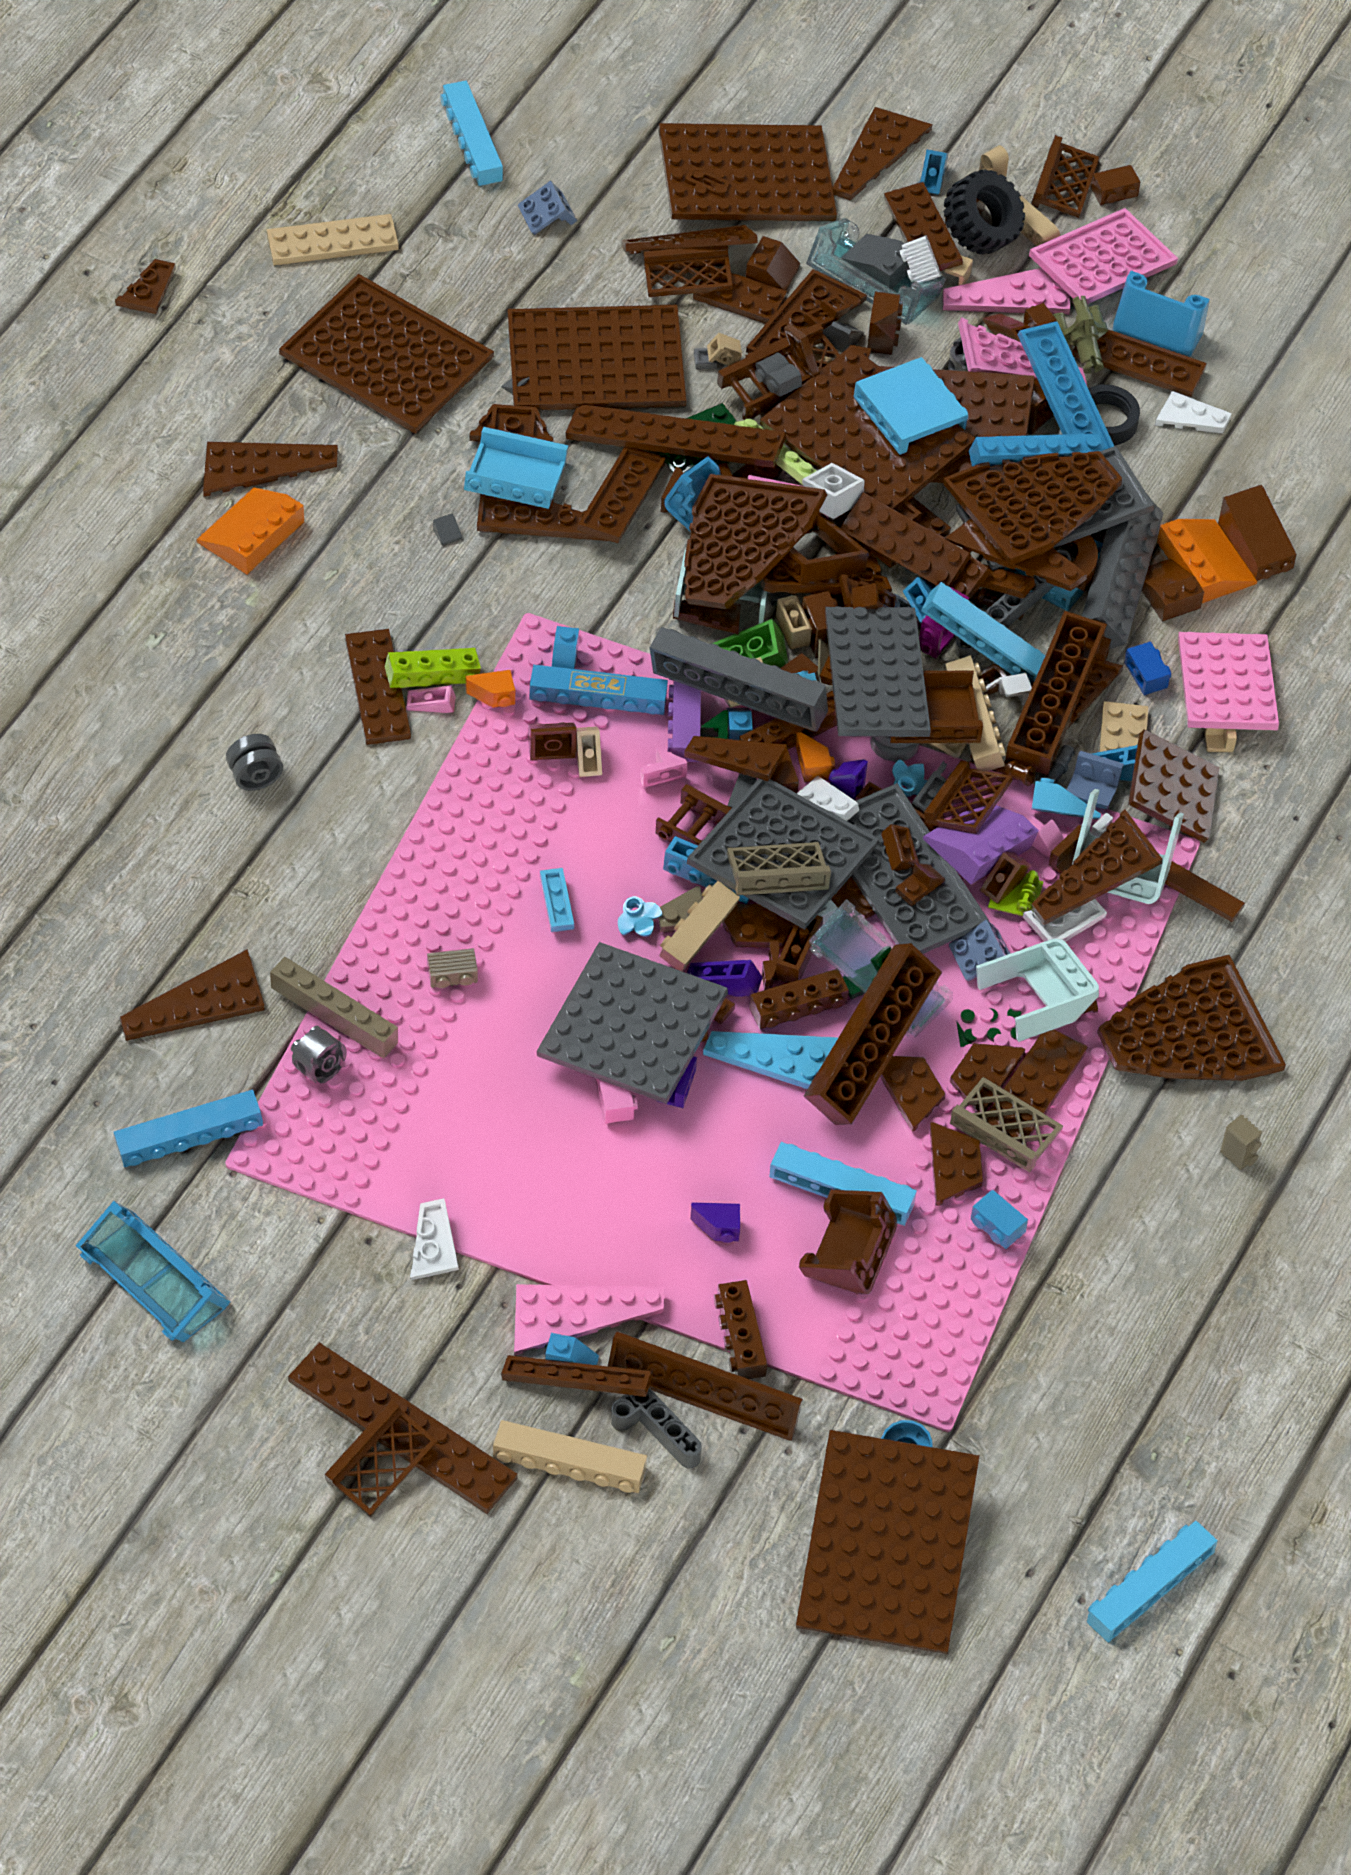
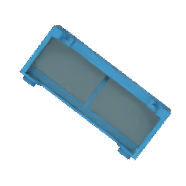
(152, 1272)

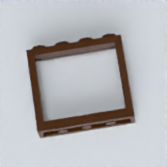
(851, 557)

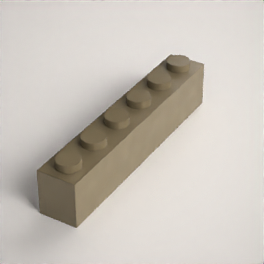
(334, 1007)

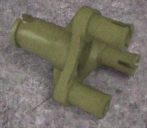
(1085, 333)

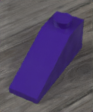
(738, 976)

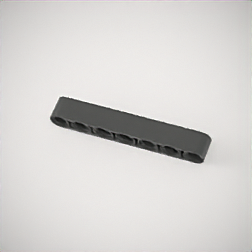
(1011, 613)

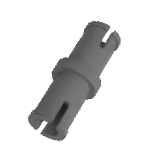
(1061, 763)

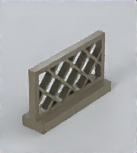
(779, 878)
(991, 1136)

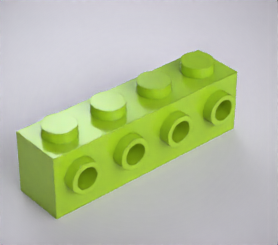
(431, 667)

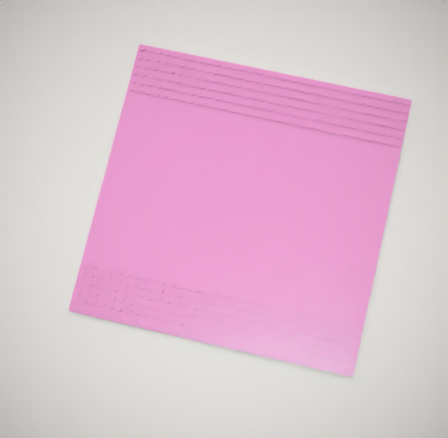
(525, 1141)

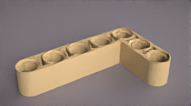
(1036, 225)

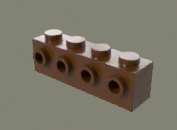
(798, 999)
(741, 1330)

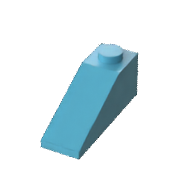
(1056, 799)

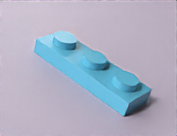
(556, 900)

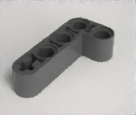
(684, 1448)

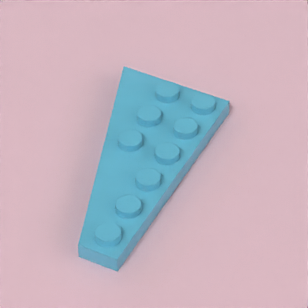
(778, 1056)

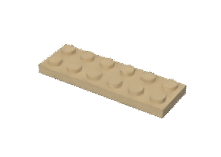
(332, 239)

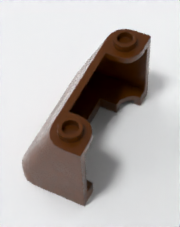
(853, 1242)

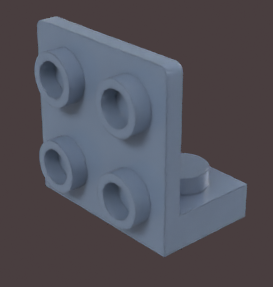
(545, 207)
(1095, 773)
(978, 947)

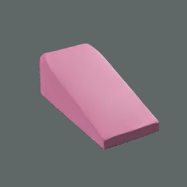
(432, 699)

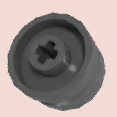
(893, 751)
(254, 762)

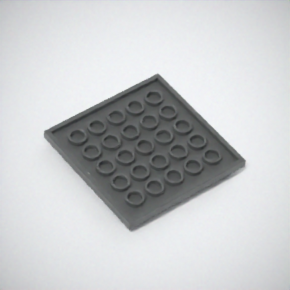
(778, 817)
(632, 1022)

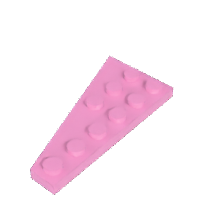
(1008, 294)
(994, 352)
(578, 1310)

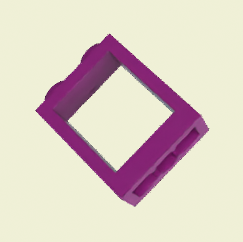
(933, 636)

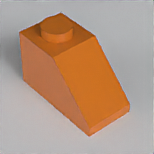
(492, 688)
(813, 758)

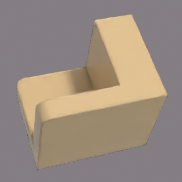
(962, 271)
(1220, 740)

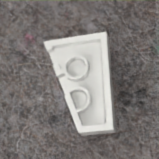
(829, 798)

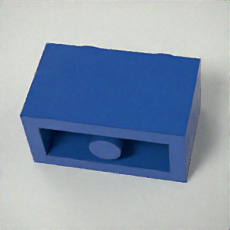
(1147, 668)

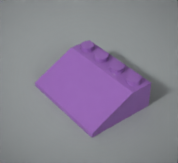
(978, 853)

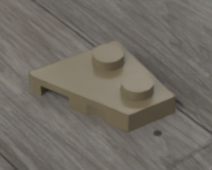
(678, 909)

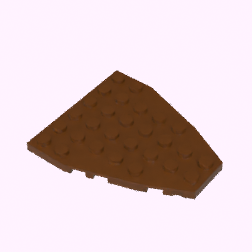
(1033, 501)
(742, 534)
(1193, 1028)

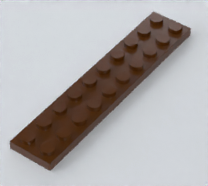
(676, 435)
(361, 1399)

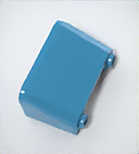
(1160, 318)
(687, 489)

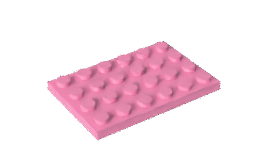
(1101, 255)
(1227, 681)

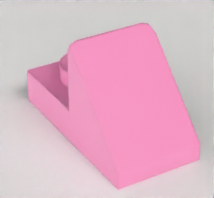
(667, 768)
(1047, 836)

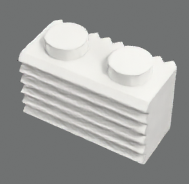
(920, 260)

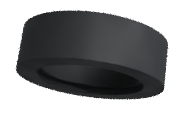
(1125, 401)

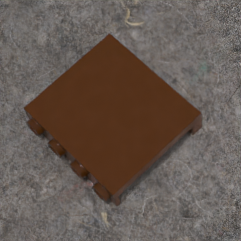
(950, 709)

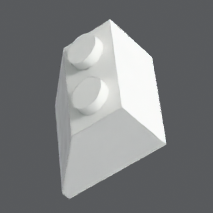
(841, 487)

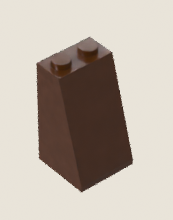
(1257, 532)

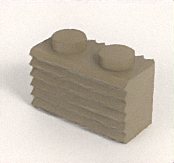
(452, 968)
(1241, 1142)

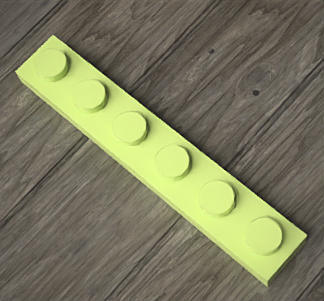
(787, 460)

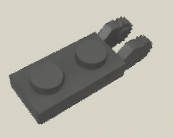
(930, 789)

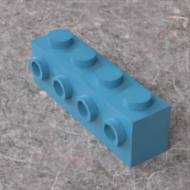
(676, 863)

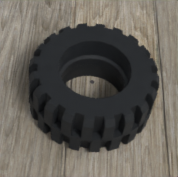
(1002, 203)

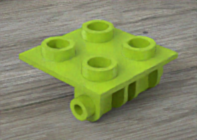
(1022, 897)

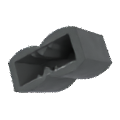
(778, 374)

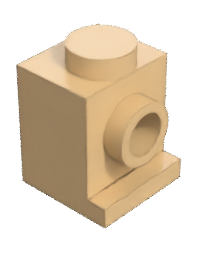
(724, 349)

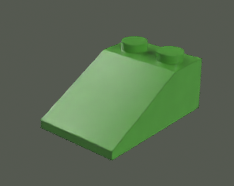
(759, 641)

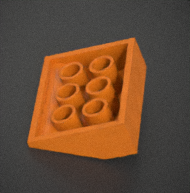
(253, 528)
(1206, 554)

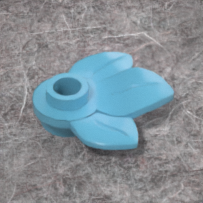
(911, 777)
(640, 919)

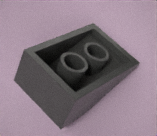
(879, 259)

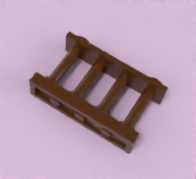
(746, 368)
(691, 800)

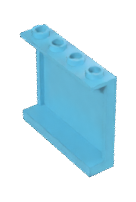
(909, 403)
(516, 468)

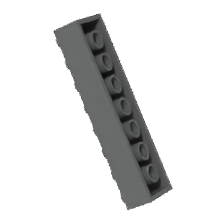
(1121, 574)
(739, 679)

